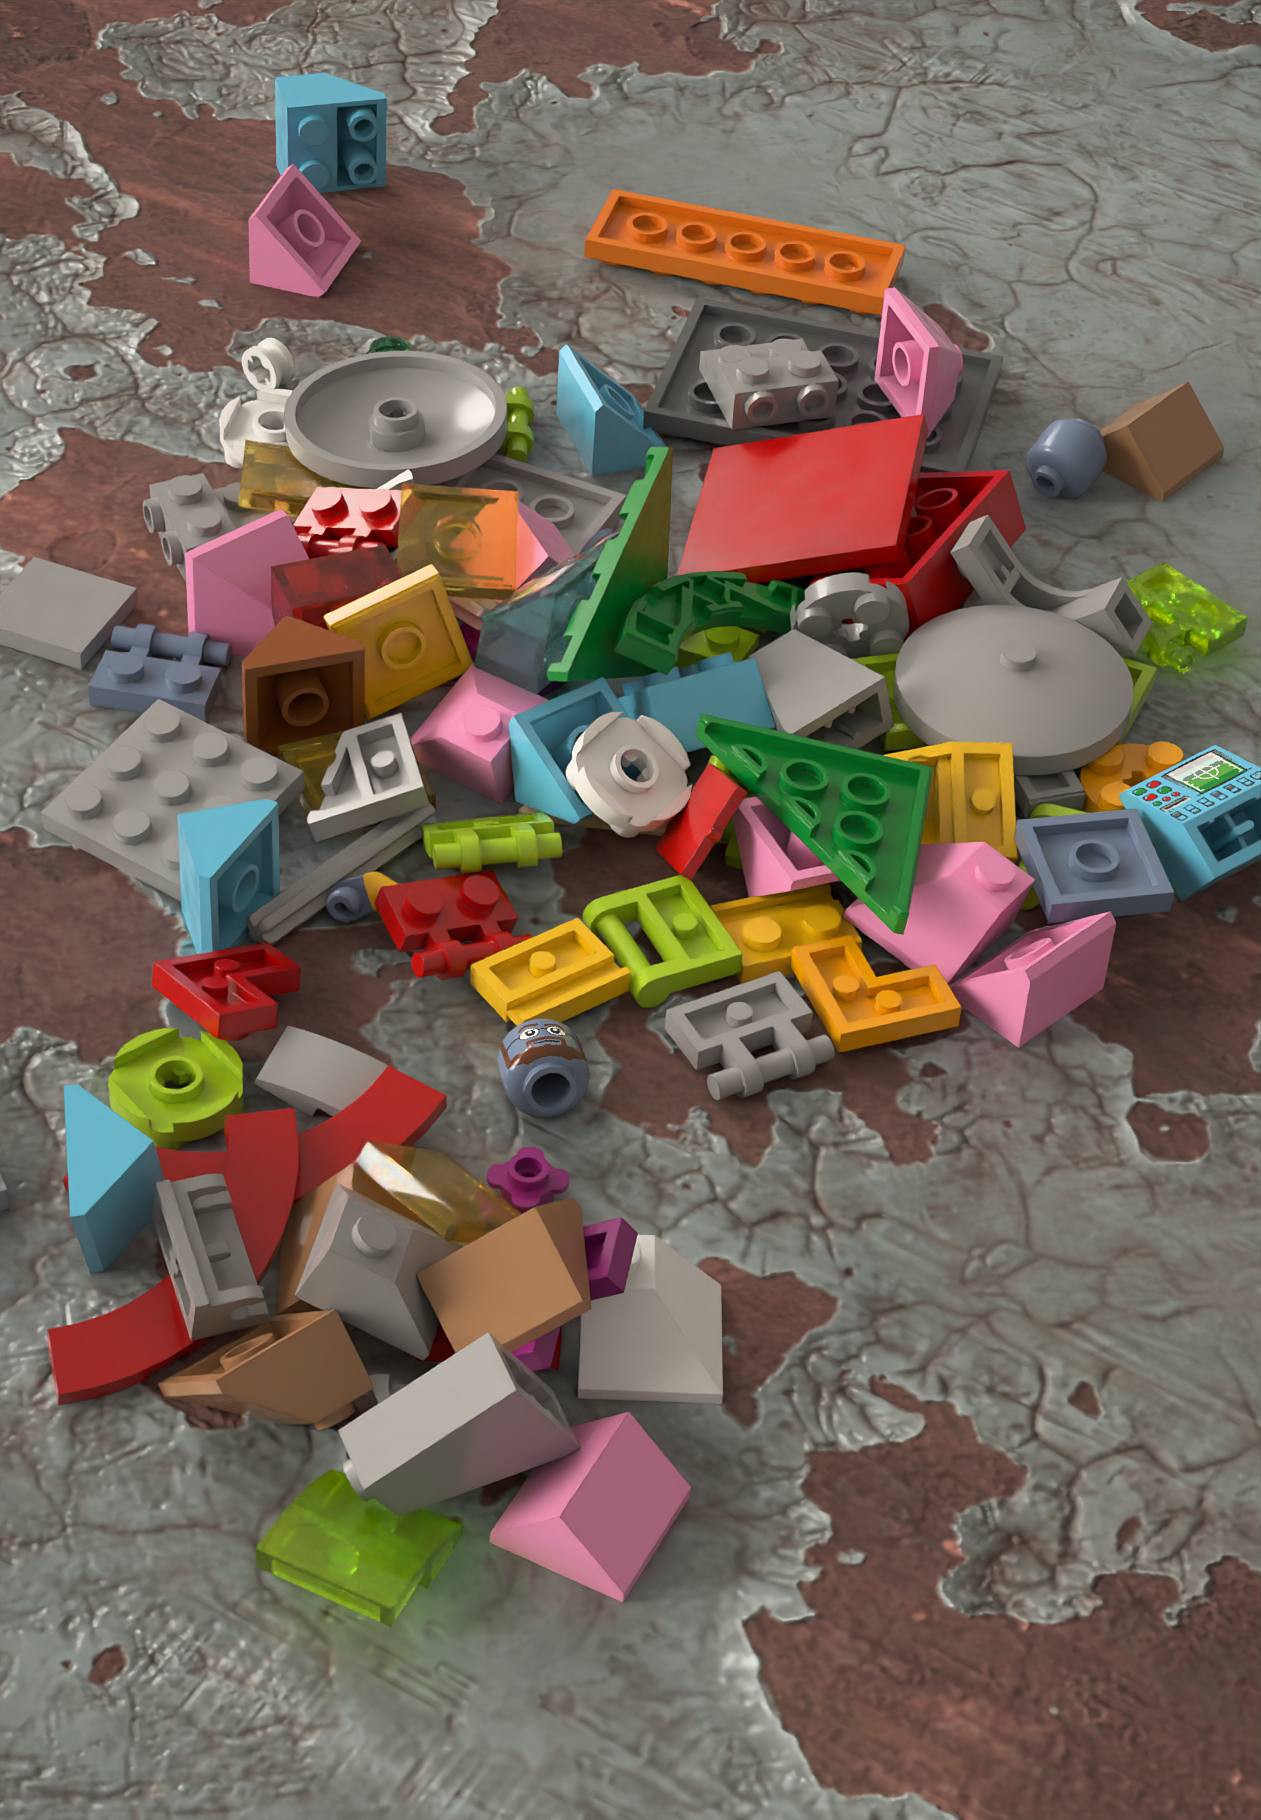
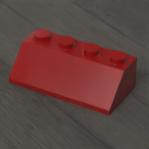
(938, 518)

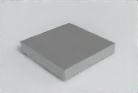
(62, 612)

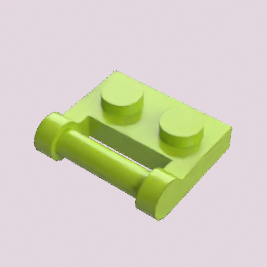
(680, 929)

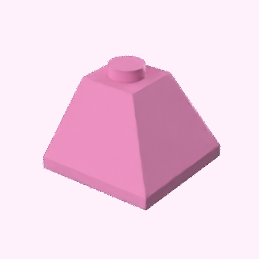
(915, 360)
(232, 581)
(470, 732)
(957, 908)

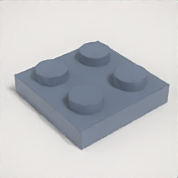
(1093, 865)

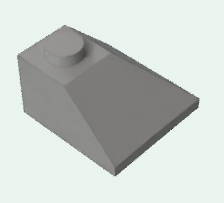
(368, 1270)

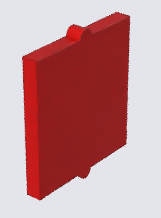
(700, 821)

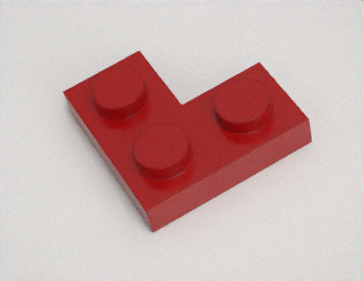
(229, 988)

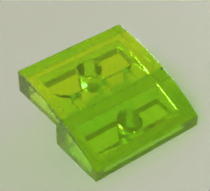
(356, 1548)

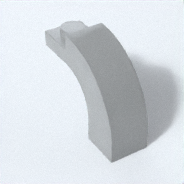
(1002, 580)

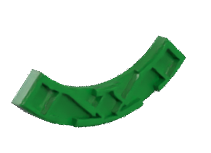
(696, 603)

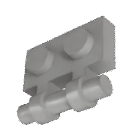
(744, 1019)

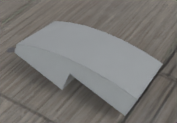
(317, 1072)

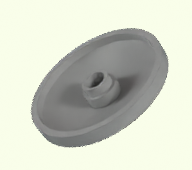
(393, 414)
(1015, 681)

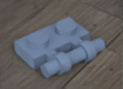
(138, 679)

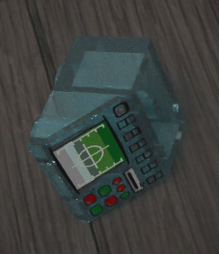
(529, 626)

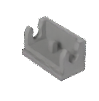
(206, 1256)

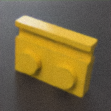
(774, 923)
(550, 975)

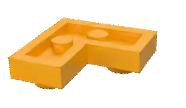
(871, 1009)

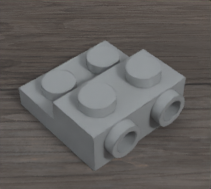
(770, 383)
(192, 514)

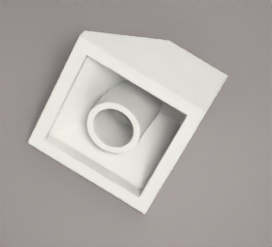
(656, 1336)

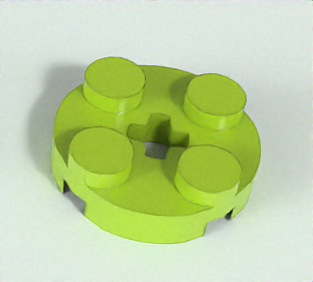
(182, 1114)

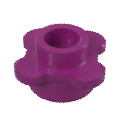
(527, 1180)

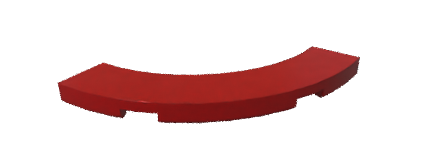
(389, 1112)
(151, 1331)

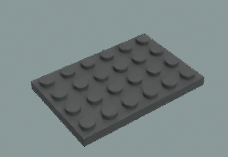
(688, 409)

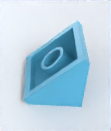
(601, 417)
(544, 745)
(227, 870)
(108, 1177)

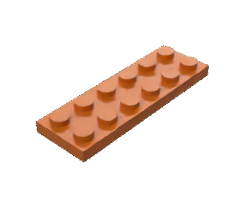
(745, 251)

